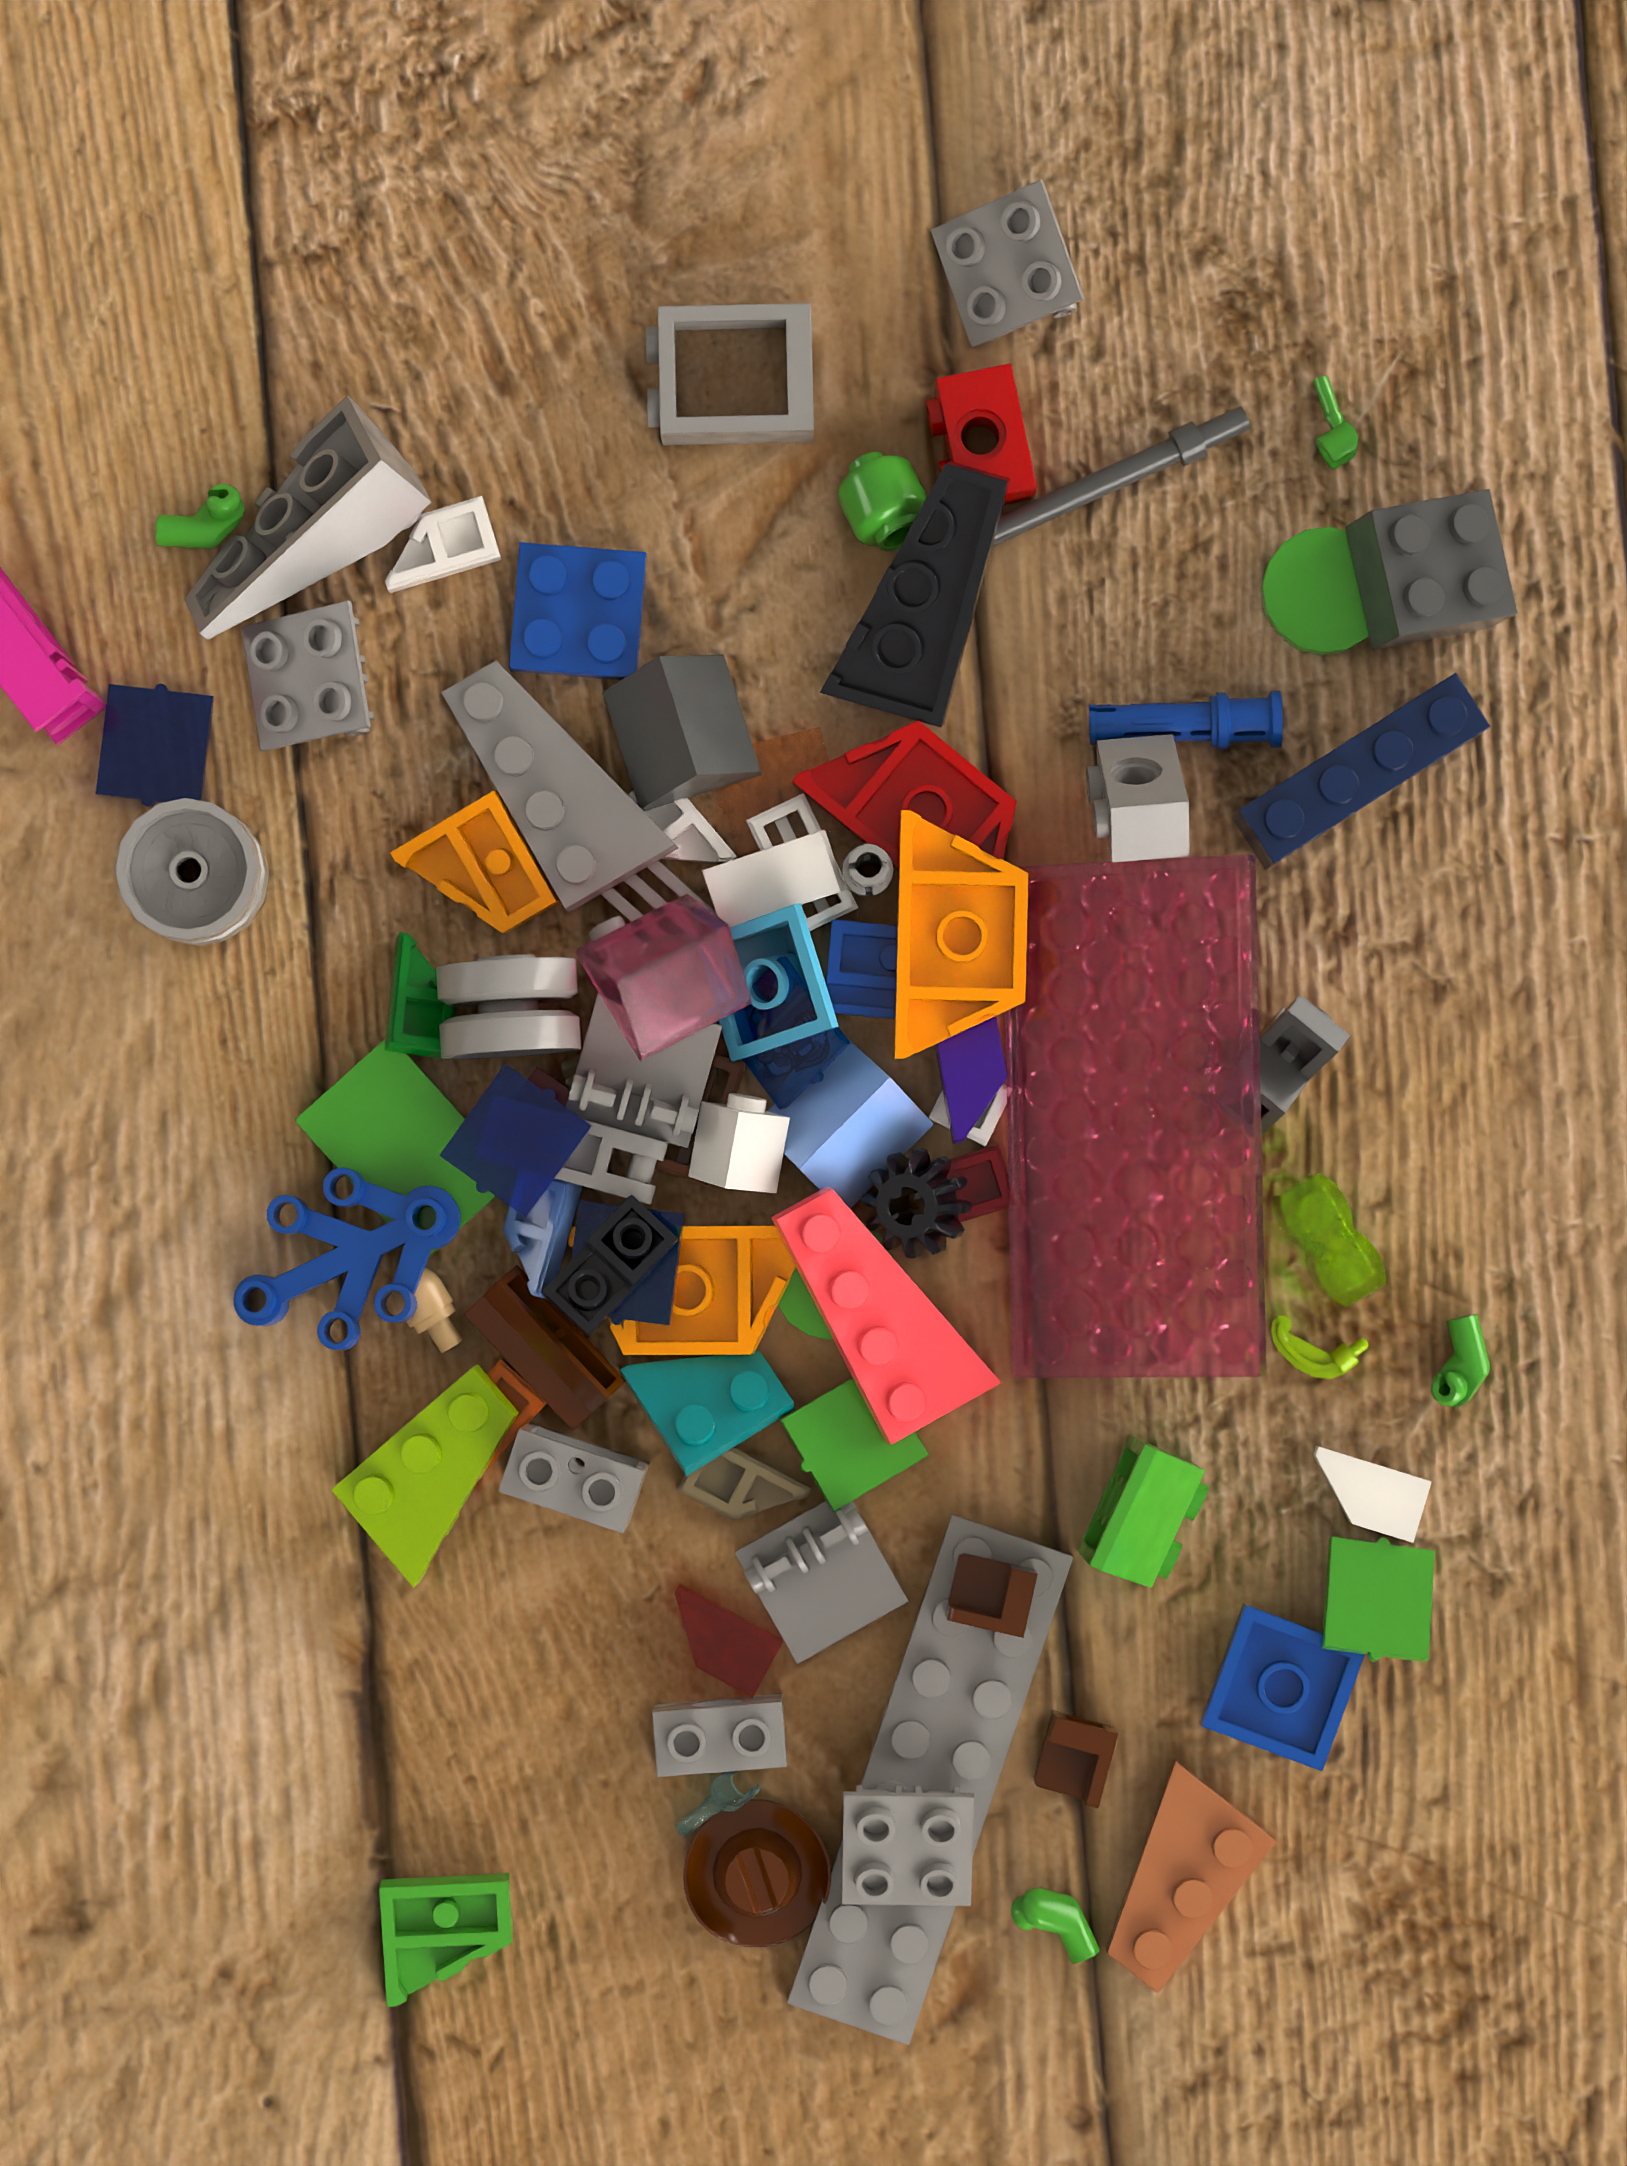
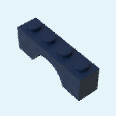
(1360, 771)

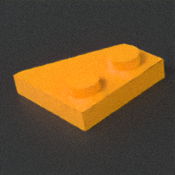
(482, 863)

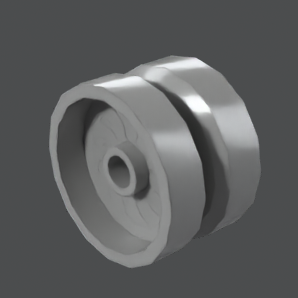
(230, 879)
(508, 1002)

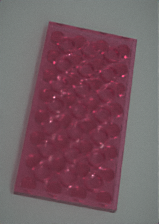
(1137, 1123)

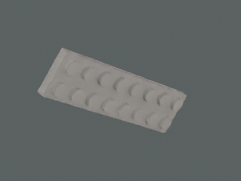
(939, 1730)

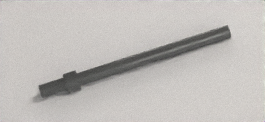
(1184, 445)

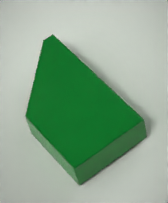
(414, 1003)

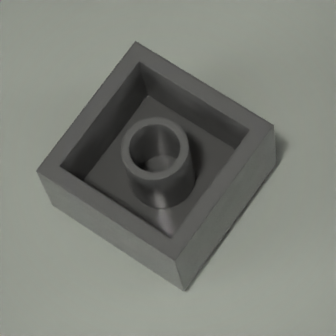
(1431, 569)

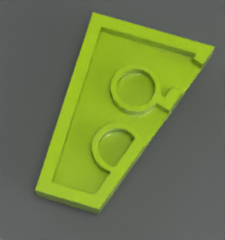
(425, 1472)

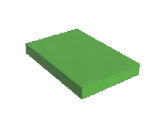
(391, 1129)

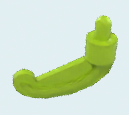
(1311, 1358)

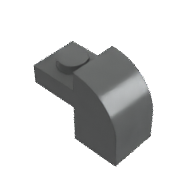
(1292, 1052)

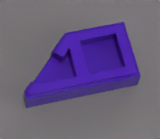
(970, 1074)

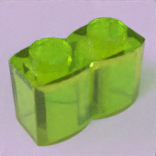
(1336, 1255)

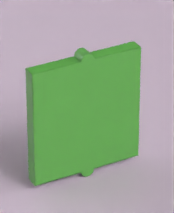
(845, 1445)
(1378, 1599)

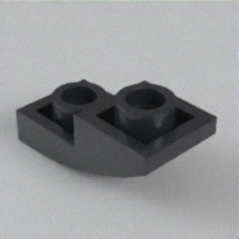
(610, 1266)

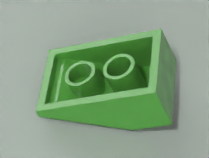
(1142, 1513)

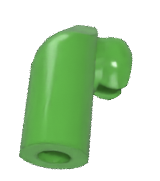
(1466, 1366)
(1059, 1915)

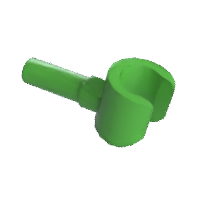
(1340, 442)

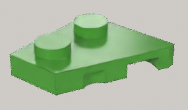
(440, 1926)

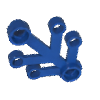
(356, 1253)

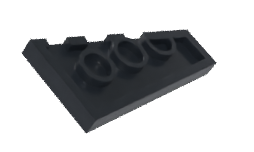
(920, 617)

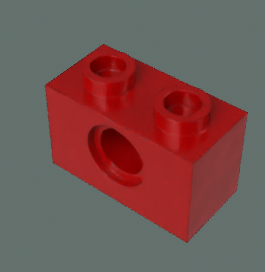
(989, 401)

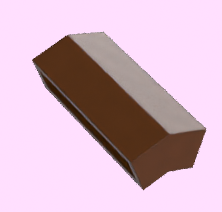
(544, 1348)

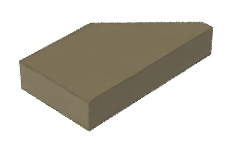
(741, 1485)

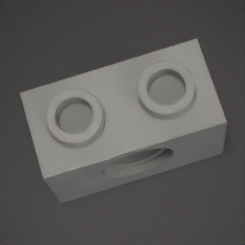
(1139, 798)
(719, 1735)

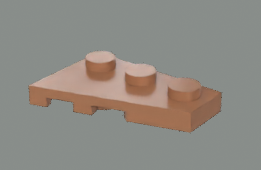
(1186, 1876)

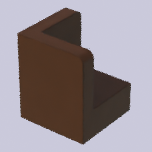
(991, 1594)
(1076, 1757)

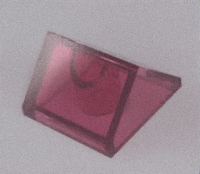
(667, 974)

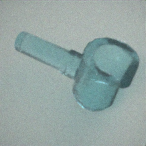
(723, 1797)

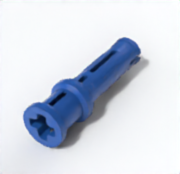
(1216, 721)

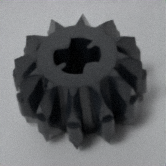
(902, 1224)

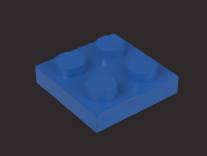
(577, 611)
(1281, 1688)

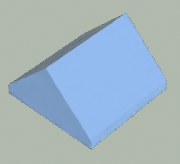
(850, 1125)

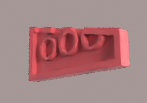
(886, 1329)

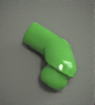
(208, 526)

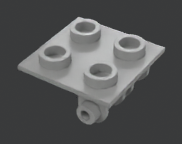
(1008, 264)
(307, 676)
(645, 1096)
(821, 1578)
(907, 1847)

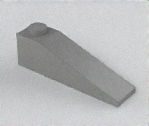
(330, 511)

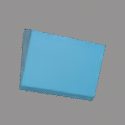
(758, 947)

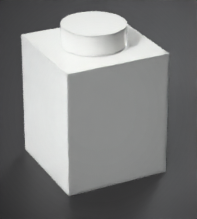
(739, 1144)

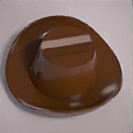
(756, 1874)

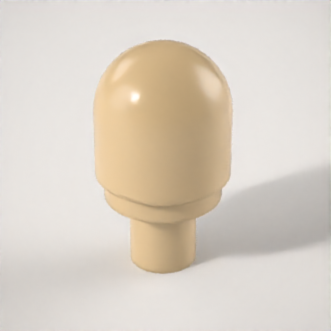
(432, 1311)

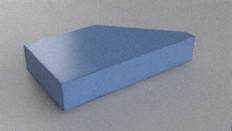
(544, 1233)

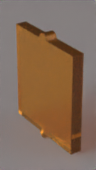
(779, 764)

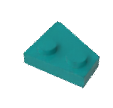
(707, 1402)

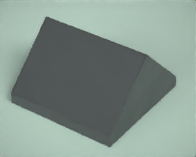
(681, 729)

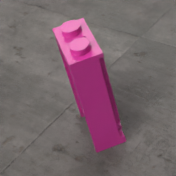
(39, 672)

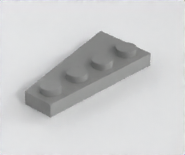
(562, 801)

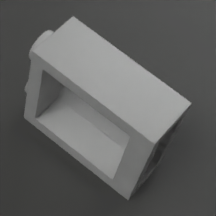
(662, 402)
(547, 1474)

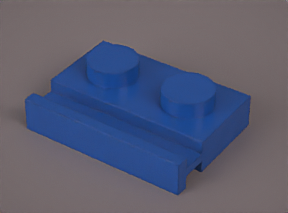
(862, 969)

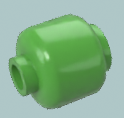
(881, 499)

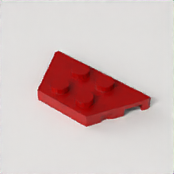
(912, 773)

